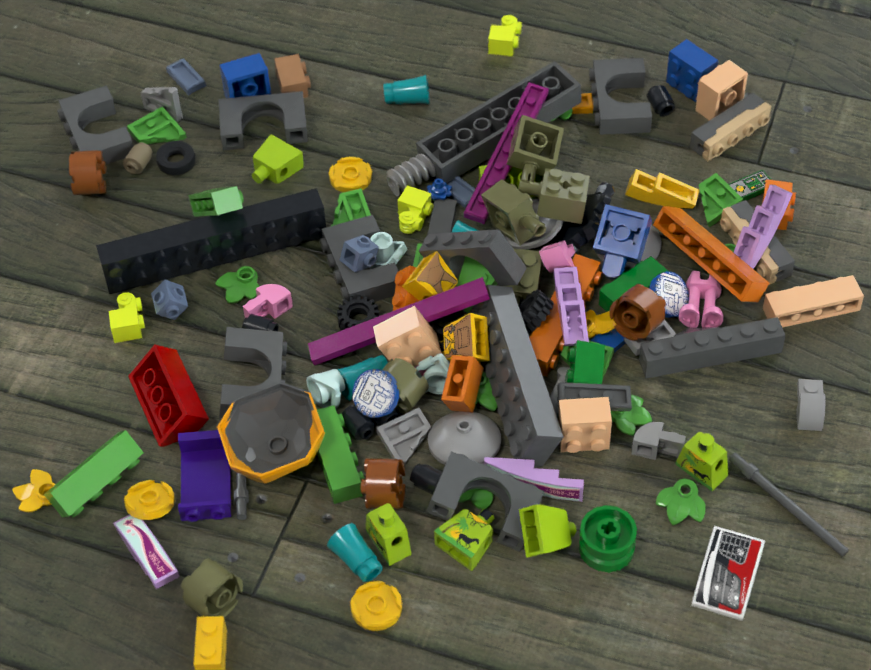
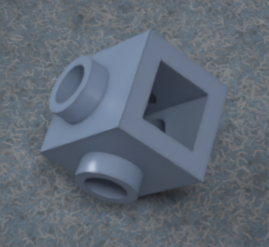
(359, 253)
(169, 299)

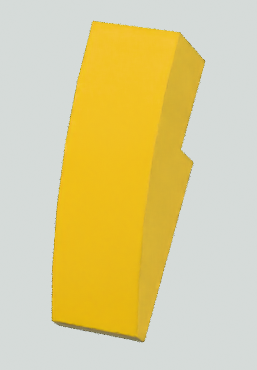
(661, 190)

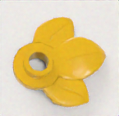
(598, 323)
(33, 493)

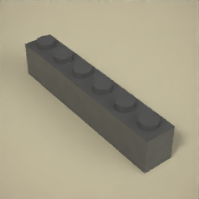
(711, 347)

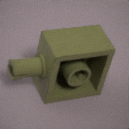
(534, 147)
(560, 194)
(512, 212)
(532, 276)

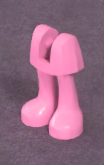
(701, 289)

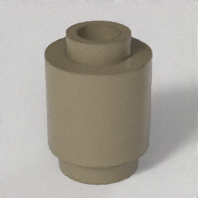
(138, 158)

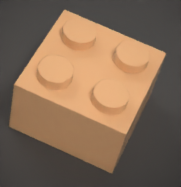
(720, 89)
(407, 337)
(585, 424)

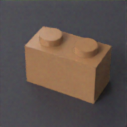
(291, 75)

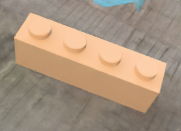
(814, 301)

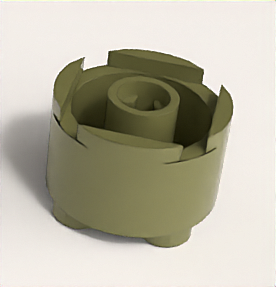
(409, 384)
(211, 589)

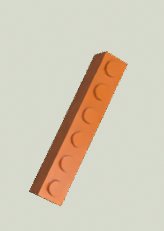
(711, 254)
(548, 337)

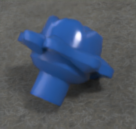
(439, 189)

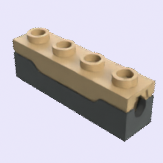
(730, 127)
(775, 261)

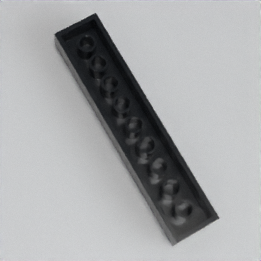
(212, 241)

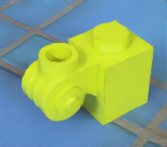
(503, 38)
(413, 208)
(126, 321)

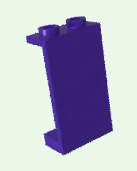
(204, 477)

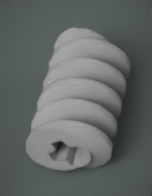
(408, 172)

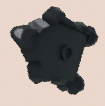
(581, 234)

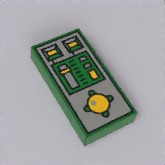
(750, 185)

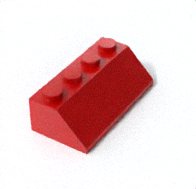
(167, 395)

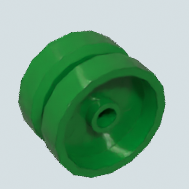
(607, 538)

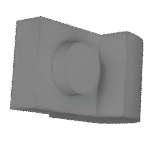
(810, 405)
(652, 439)

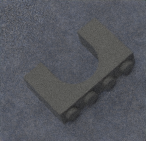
(85, 108)
(237, 112)
(615, 116)
(484, 246)
(373, 283)
(256, 347)
(465, 474)

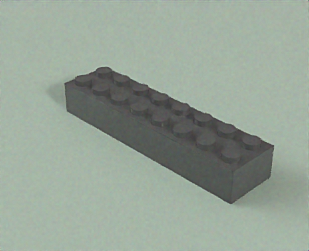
(477, 133)
(517, 379)

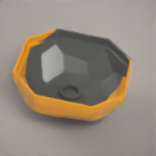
(271, 432)

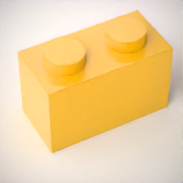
(210, 643)

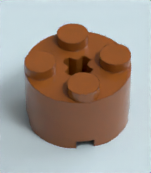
(87, 172)
(637, 312)
(383, 483)

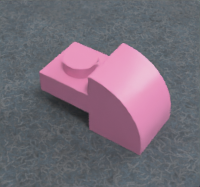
(557, 255)
(270, 300)

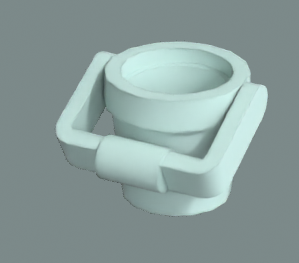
(387, 252)
(435, 373)
(326, 386)

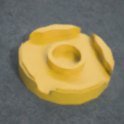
(350, 174)
(149, 500)
(376, 606)

